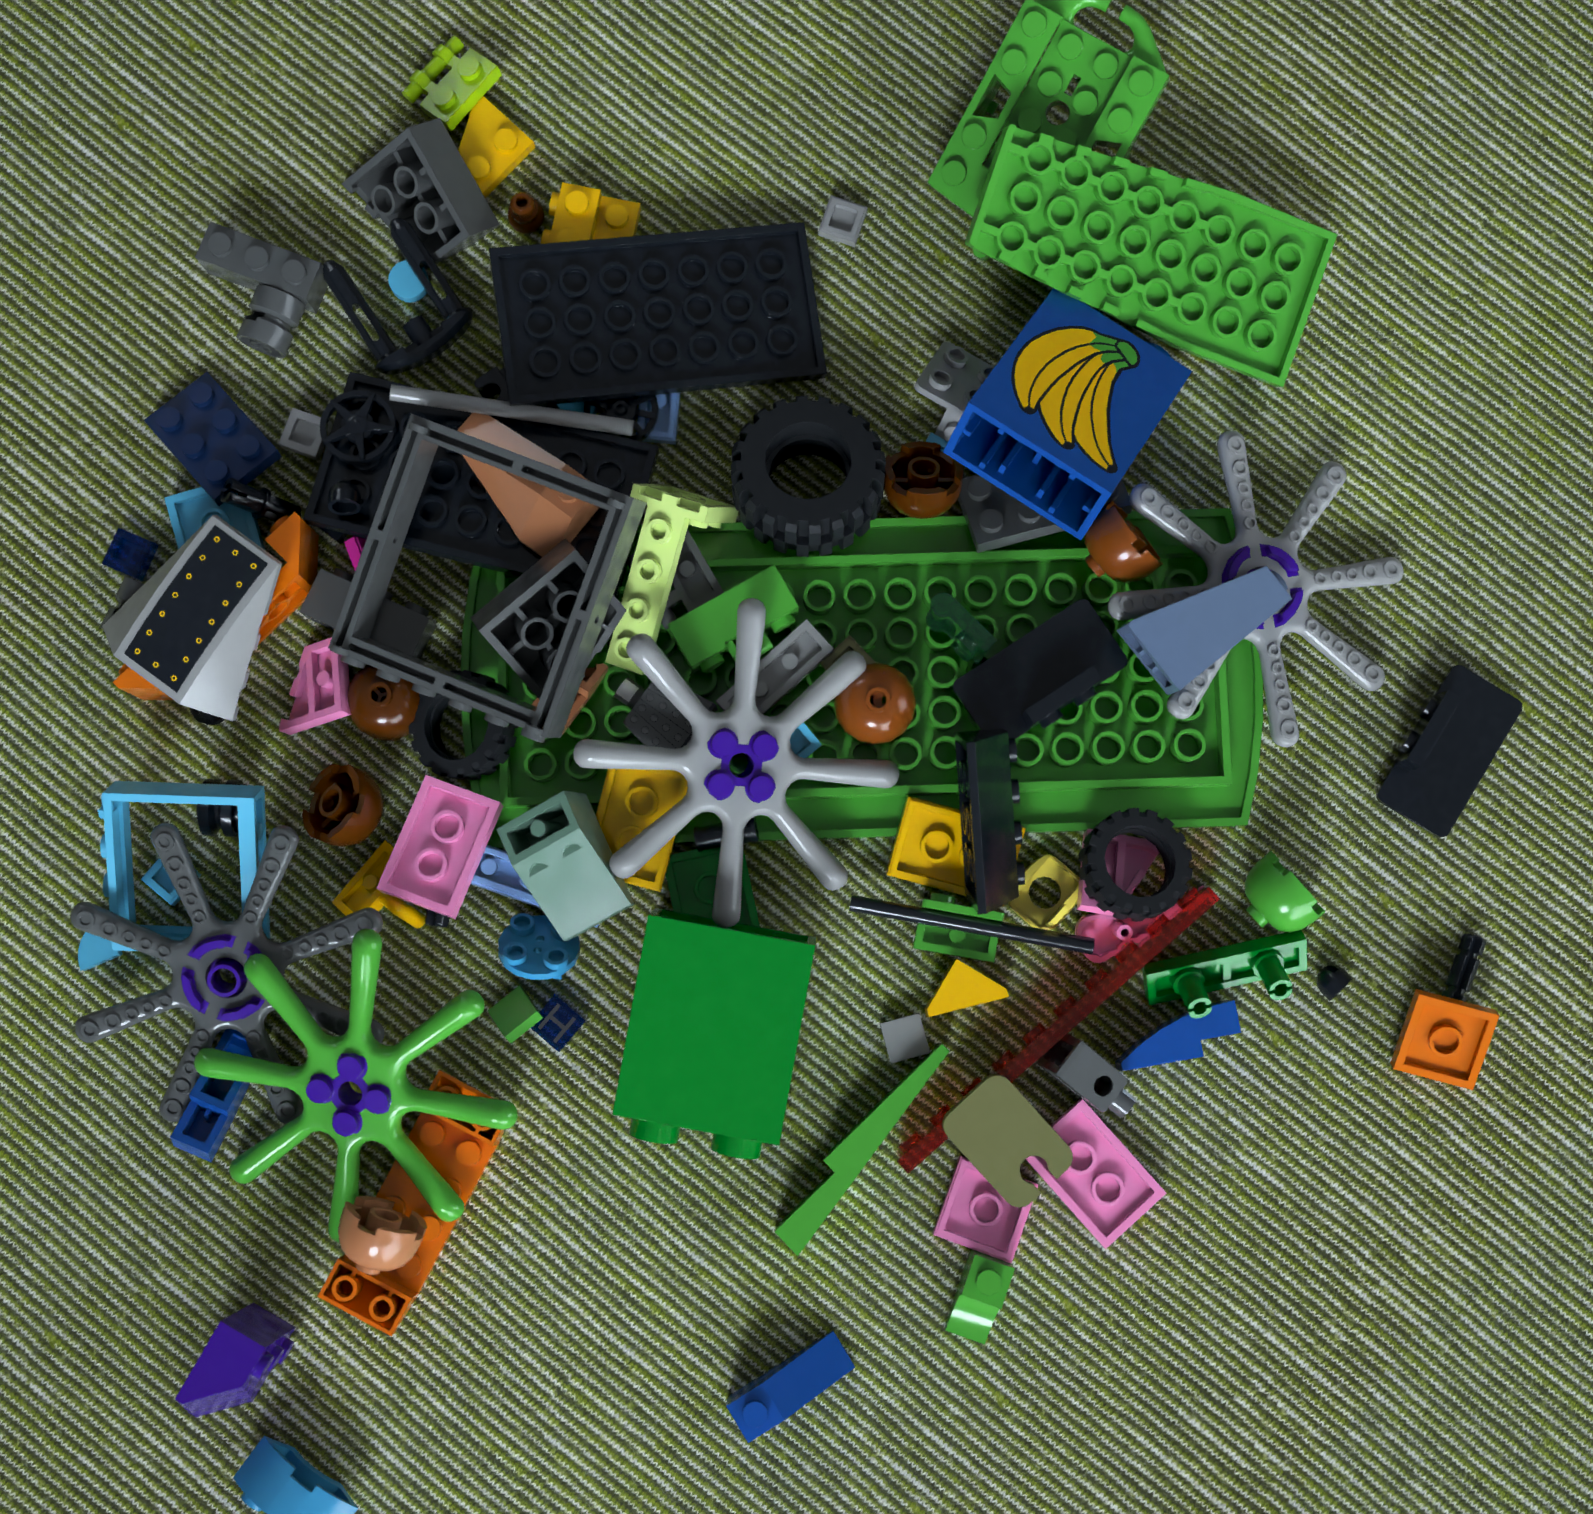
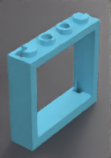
(117, 845)

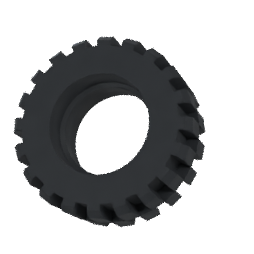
(808, 429)

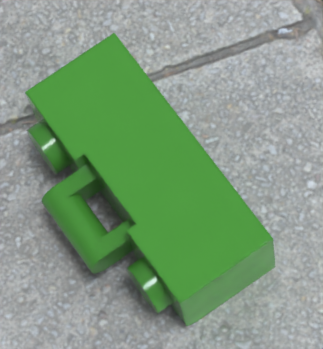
(711, 628)

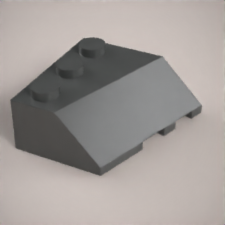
(427, 186)
(533, 612)

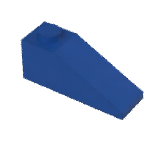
(788, 1386)

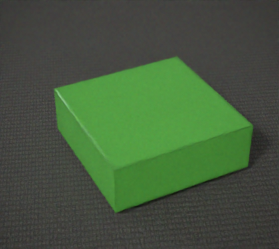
(515, 1014)

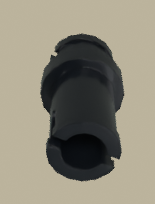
(710, 836)

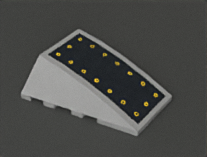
(199, 619)

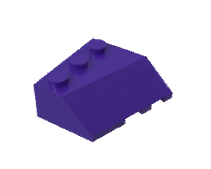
(236, 1361)

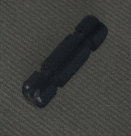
(1464, 966)

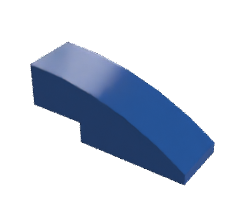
(1180, 1037)
(211, 1106)

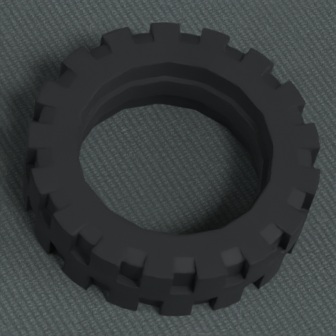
(432, 750)
(1168, 843)

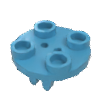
(535, 949)

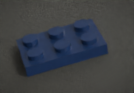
(212, 437)

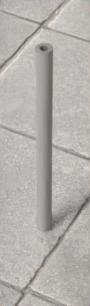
(503, 409)

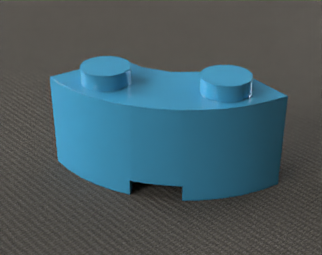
(284, 1483)

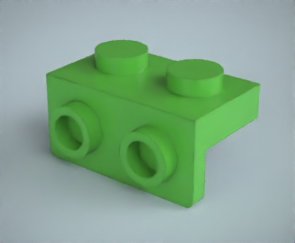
(952, 941)

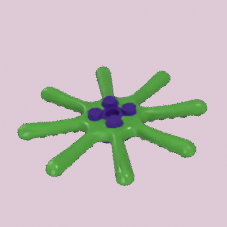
(357, 1058)

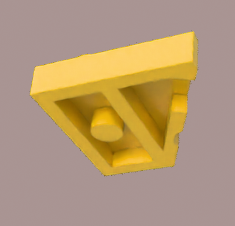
(492, 145)

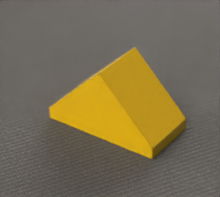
(961, 989)

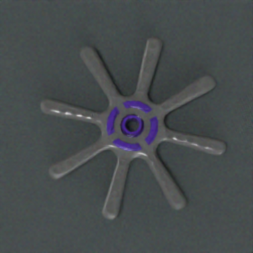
(217, 946)

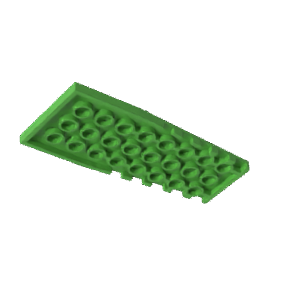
(1154, 250)

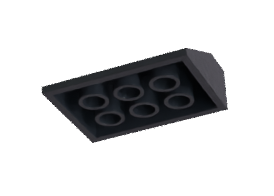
(988, 817)

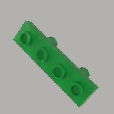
(1227, 967)

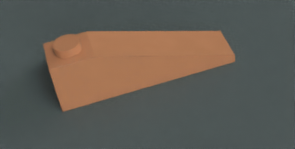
(534, 512)

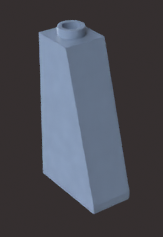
(1200, 629)

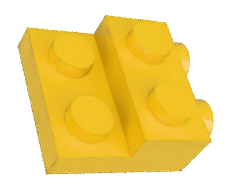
(587, 215)

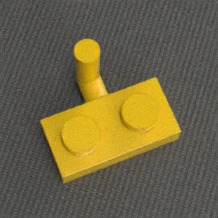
(362, 891)

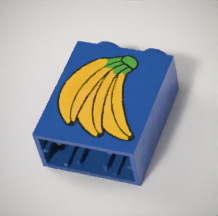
(1066, 411)

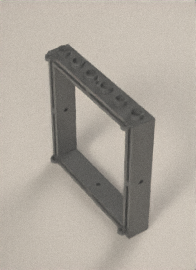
(384, 546)

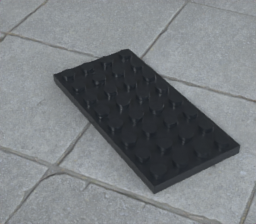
(656, 314)
(454, 509)

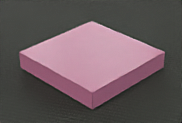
(979, 1216)

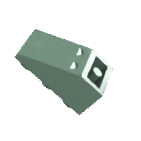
(566, 863)

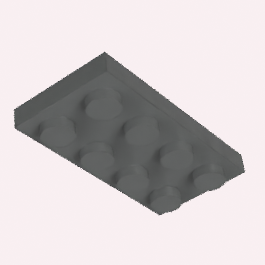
(1001, 520)

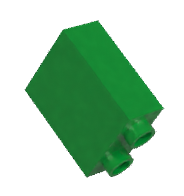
(713, 1032)

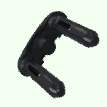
(425, 342)

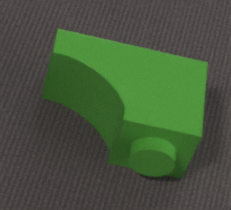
(979, 1296)

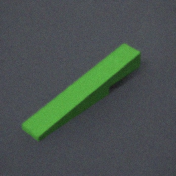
(853, 1153)

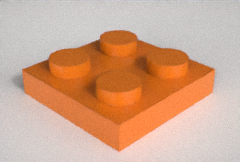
(1444, 1039)

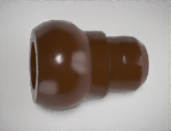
(525, 213)

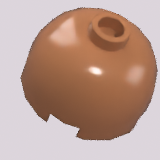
(379, 1236)

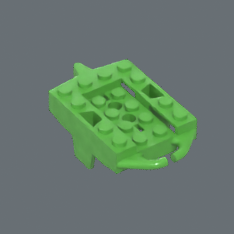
(1105, 110)

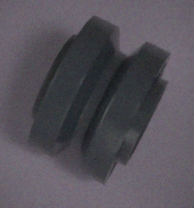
(214, 817)

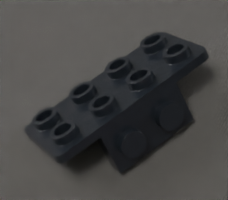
(1042, 672)
(1448, 750)

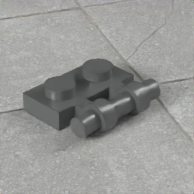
(692, 581)

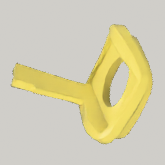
(1068, 883)

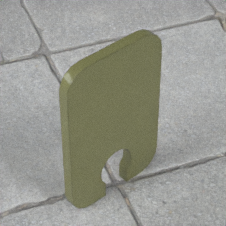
(999, 1131)

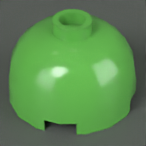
(1279, 897)

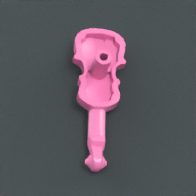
(1113, 933)

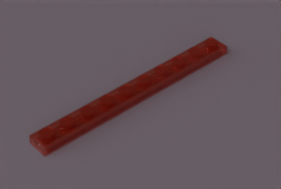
(1070, 1013)

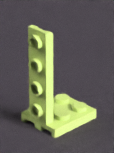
(657, 558)

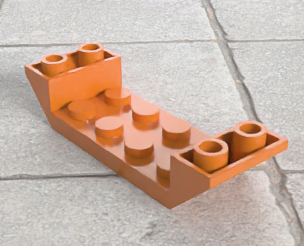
(299, 548)
(460, 1156)

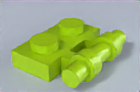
(459, 89)

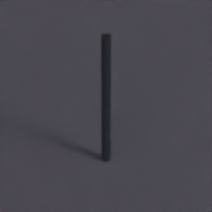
(972, 924)

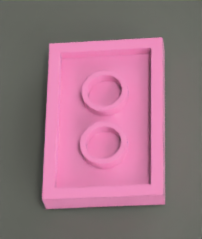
(440, 847)
(1104, 1182)

